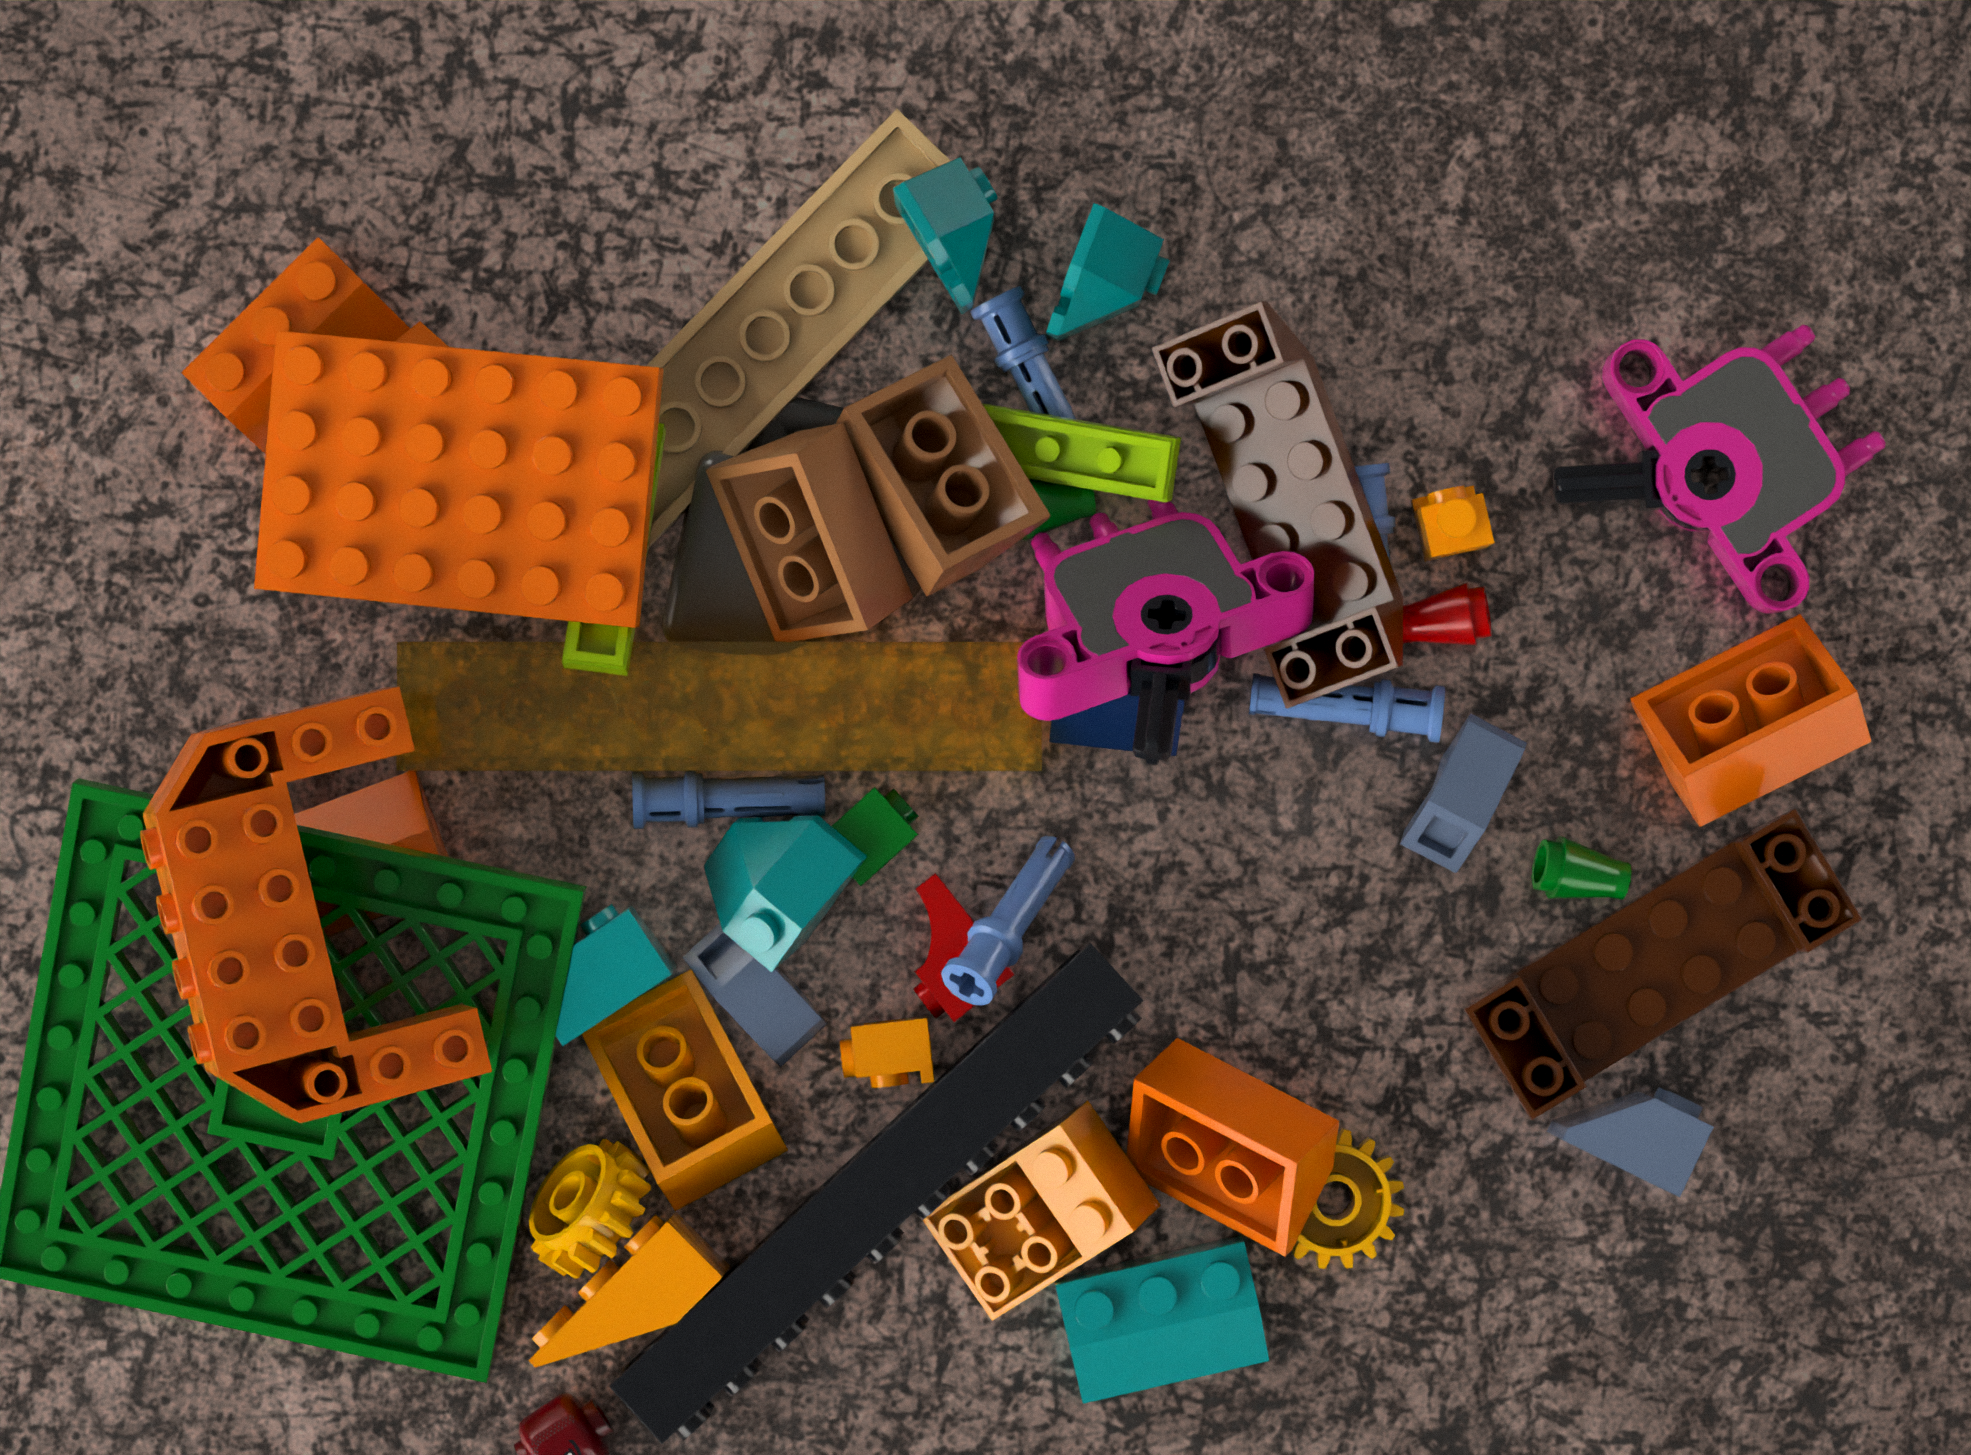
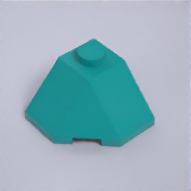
(951, 223)
(1107, 273)
(778, 882)
(610, 969)

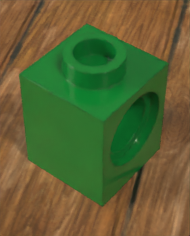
(878, 829)

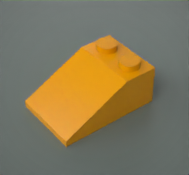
(683, 1090)

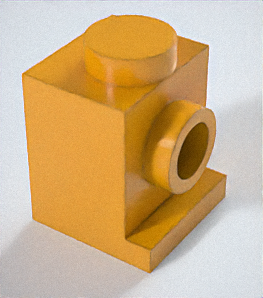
(1452, 522)
(888, 1051)

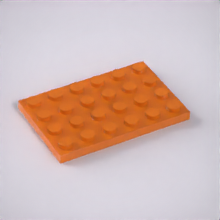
(458, 478)

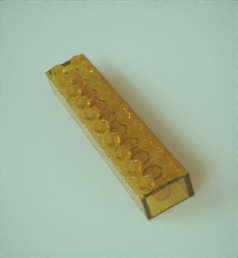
(718, 708)

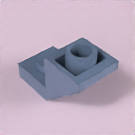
(1464, 793)
(759, 1000)

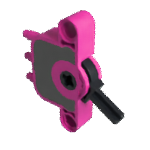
(1749, 429)
(1153, 616)

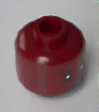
(564, 1428)

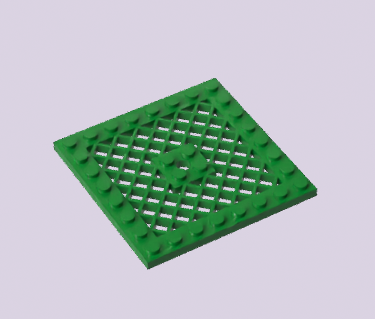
(272, 1299)

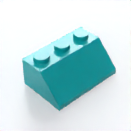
(1162, 1319)

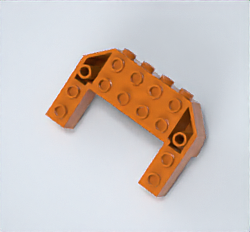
(251, 924)

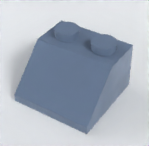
(1641, 1134)

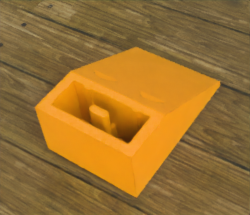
(1041, 1211)
(650, 1291)

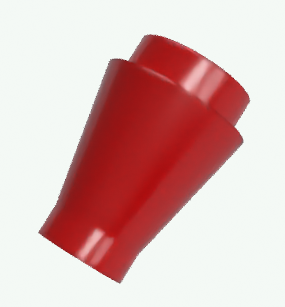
(1449, 617)

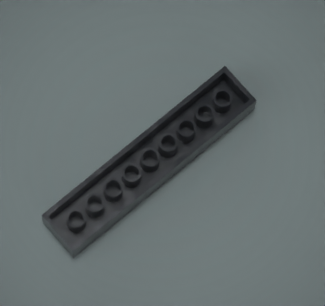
(875, 1192)

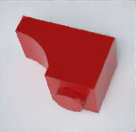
(948, 939)

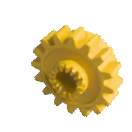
(587, 1206)
(1366, 1212)

